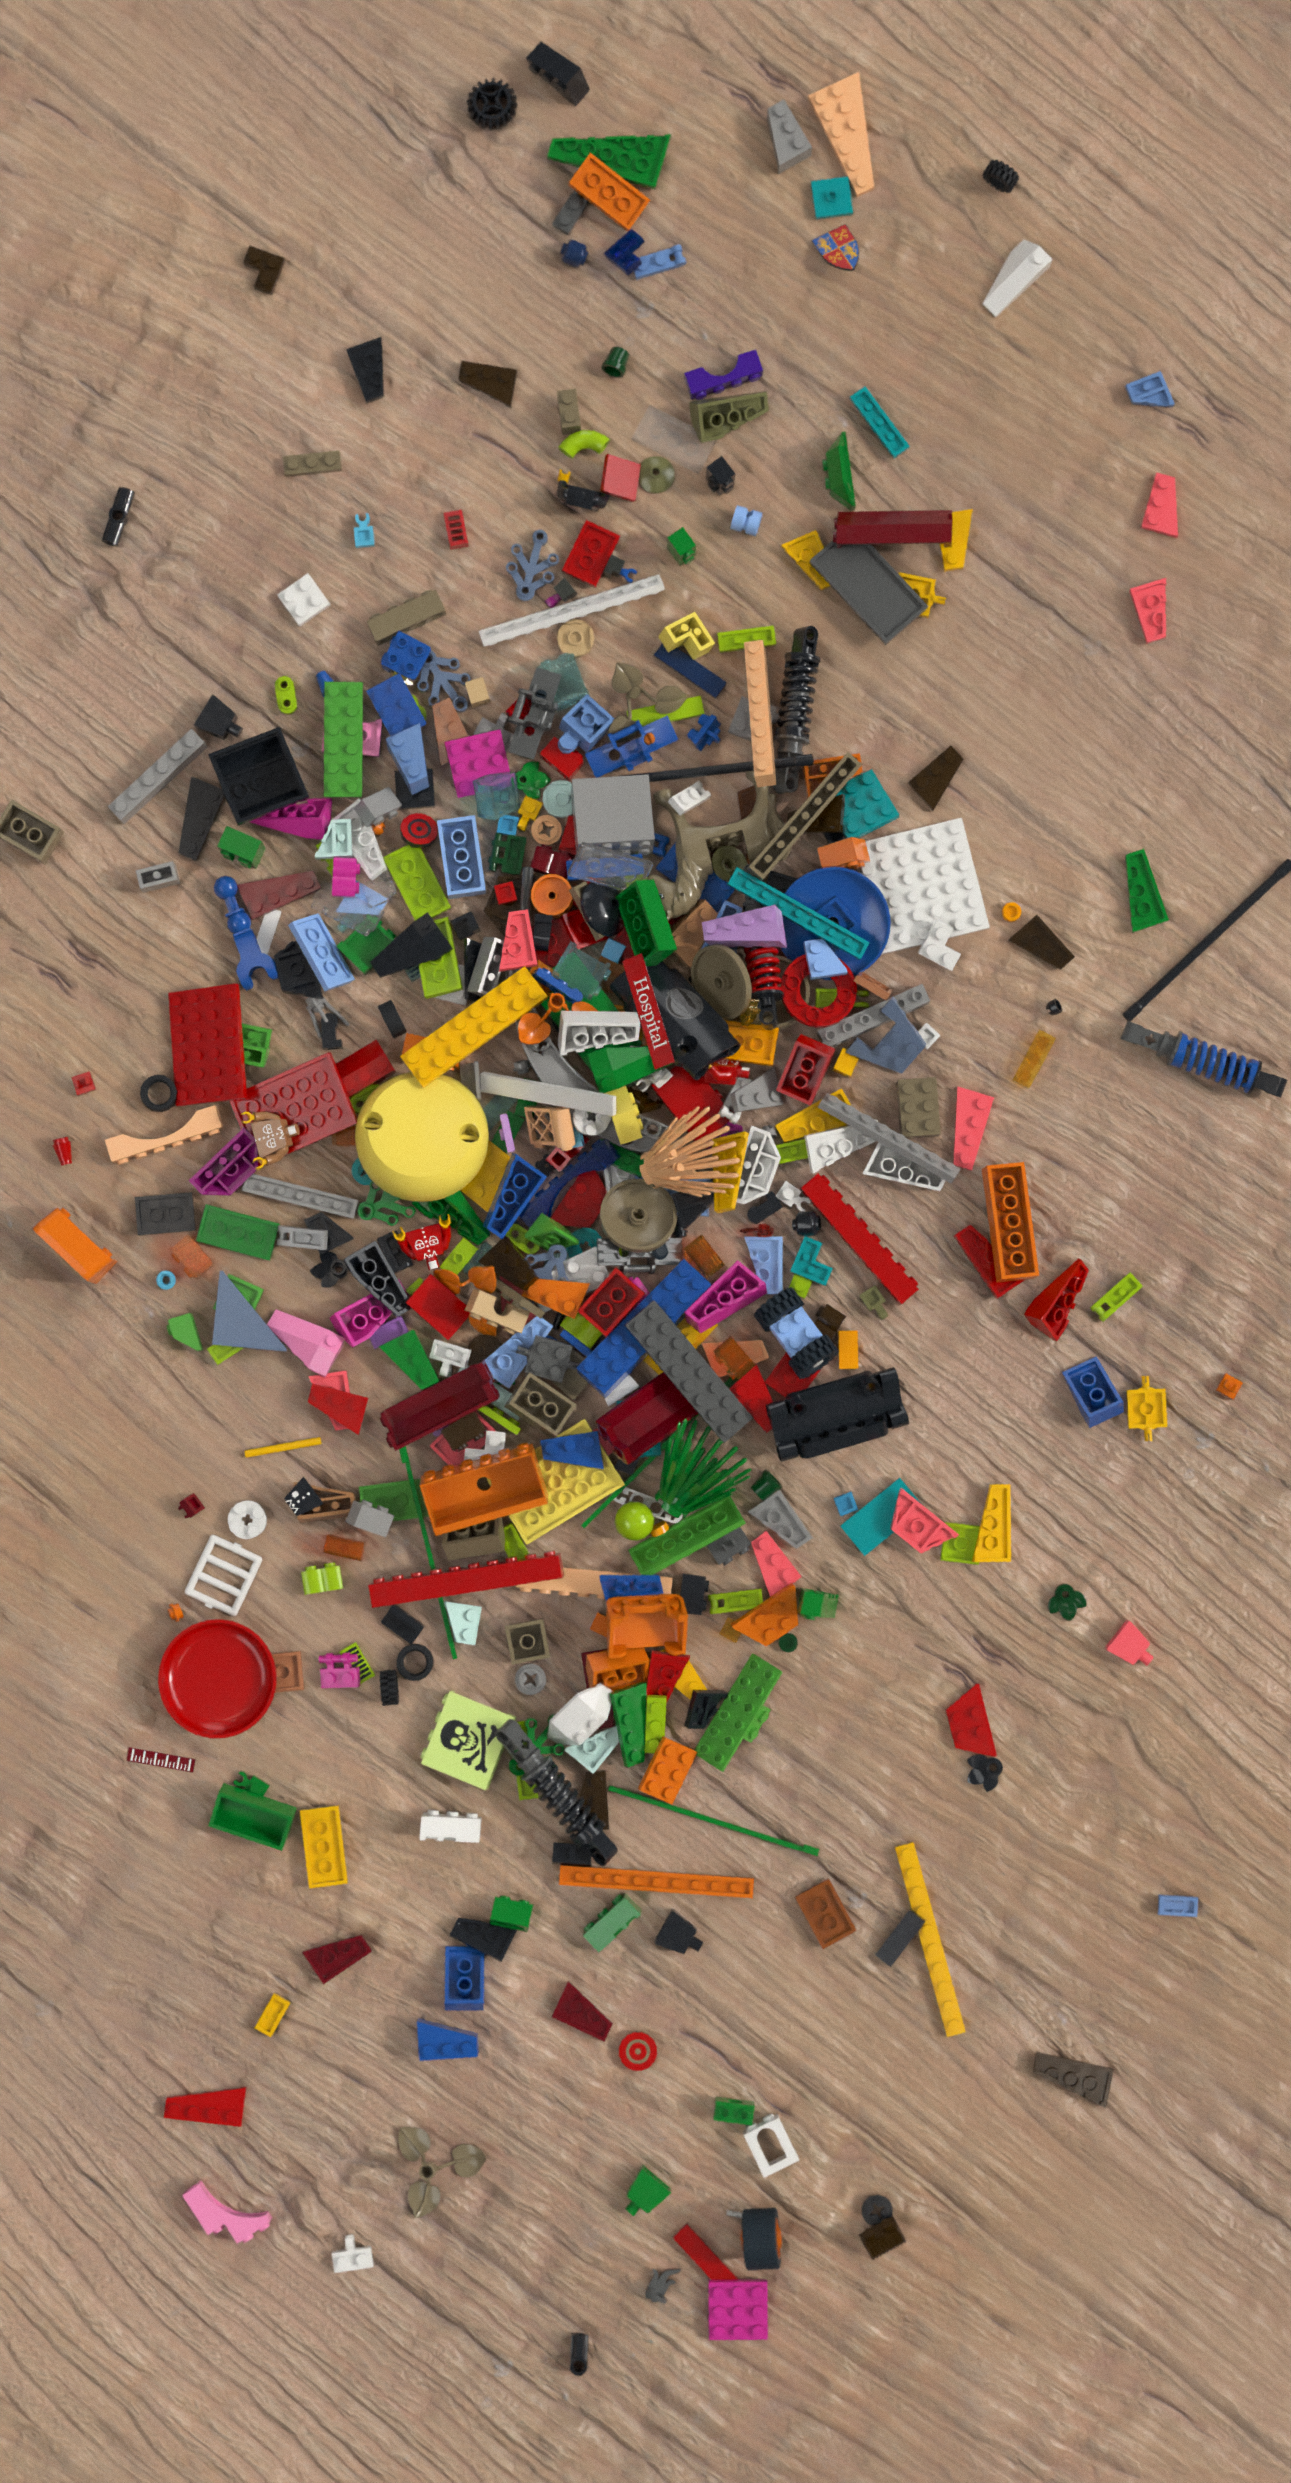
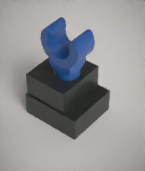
(615, 567)

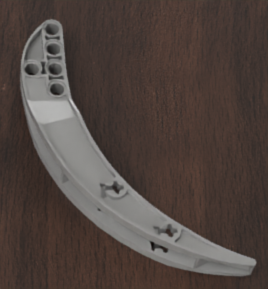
(555, 1070)

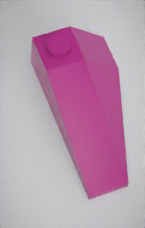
(303, 820)
(360, 1319)

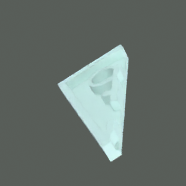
(595, 1749)

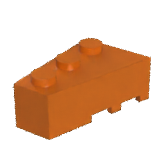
(822, 767)

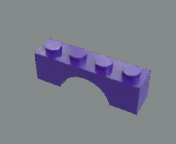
(701, 382)

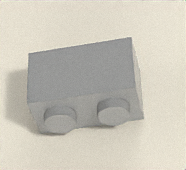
(378, 807)
(158, 876)
(370, 1518)

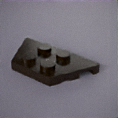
(499, 913)

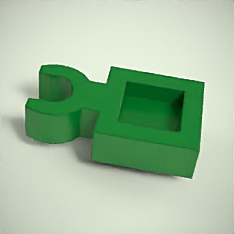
(253, 1785)

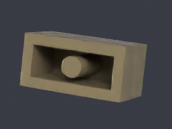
(568, 411)

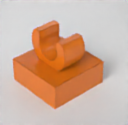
(1229, 1386)

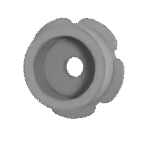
(522, 1066)

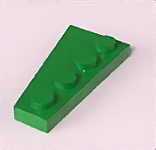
(1144, 897)

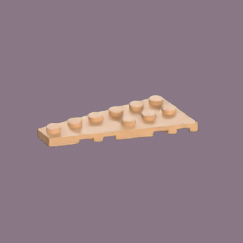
(844, 123)

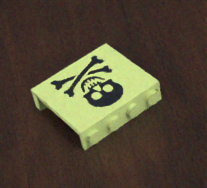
(465, 1740)

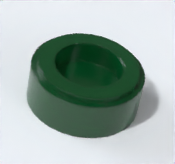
(788, 1642)

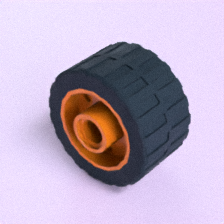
(761, 2239)

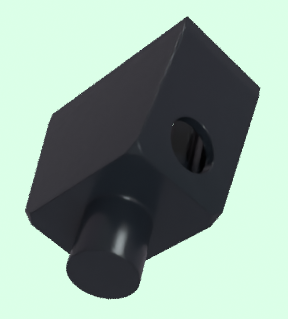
(218, 720)
(678, 1934)

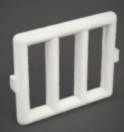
(207, 1557)

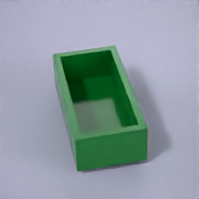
(252, 1816)

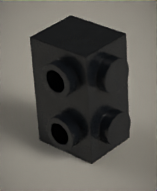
(720, 476)

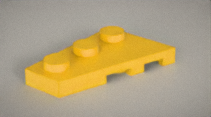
(802, 551)
(954, 556)

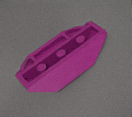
(228, 1167)

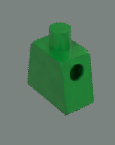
(646, 2192)

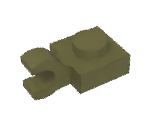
(873, 1299)

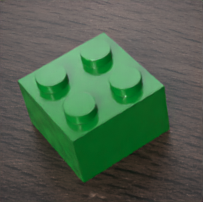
(241, 847)

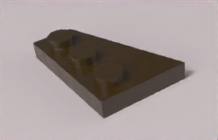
(936, 776)
(830, 819)
(510, 1264)

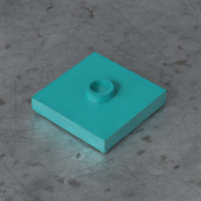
(831, 198)

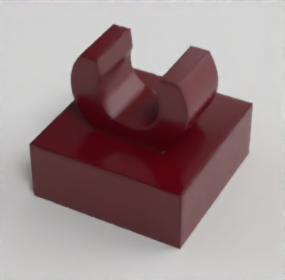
(191, 1505)

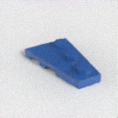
(630, 1585)

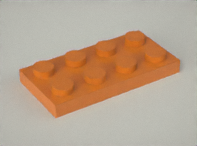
(609, 192)

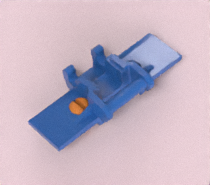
(652, 737)

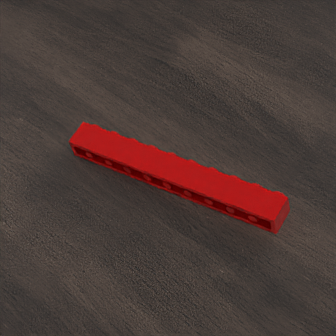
(466, 1580)

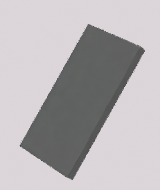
(870, 588)

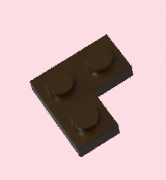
(268, 265)

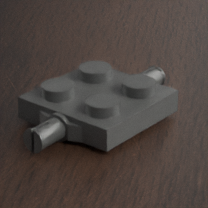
(548, 1358)

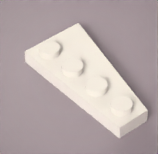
(833, 1144)

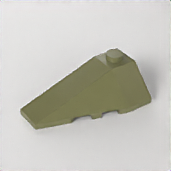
(721, 415)

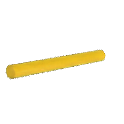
(283, 1447)

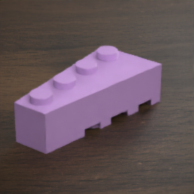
(747, 929)

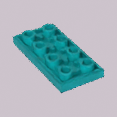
(873, 1521)

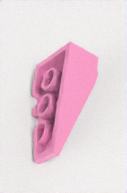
(307, 1341)

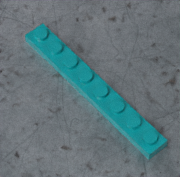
(798, 913)

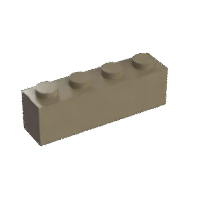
(406, 617)

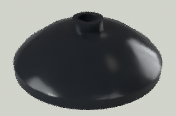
(601, 909)

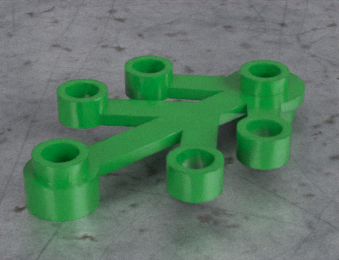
(387, 1201)
(538, 1743)

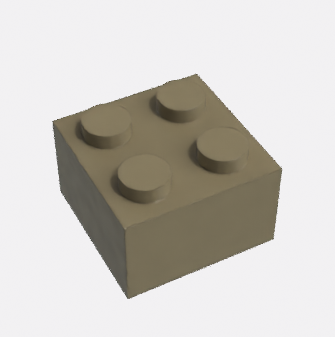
(527, 1641)

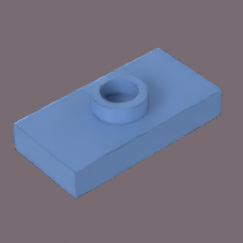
(1177, 1905)

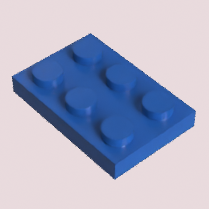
(395, 705)

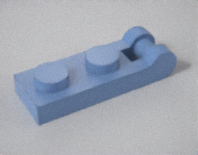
(660, 262)

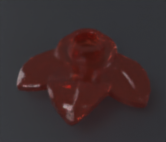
(762, 1230)

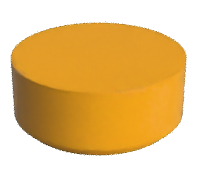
(1011, 912)
(659, 1528)

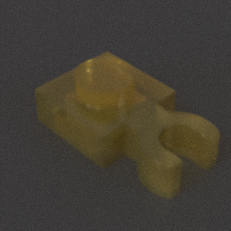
(751, 1013)

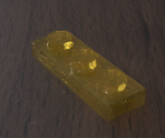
(1034, 1059)

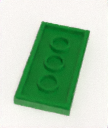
(237, 1232)

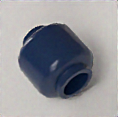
(574, 253)

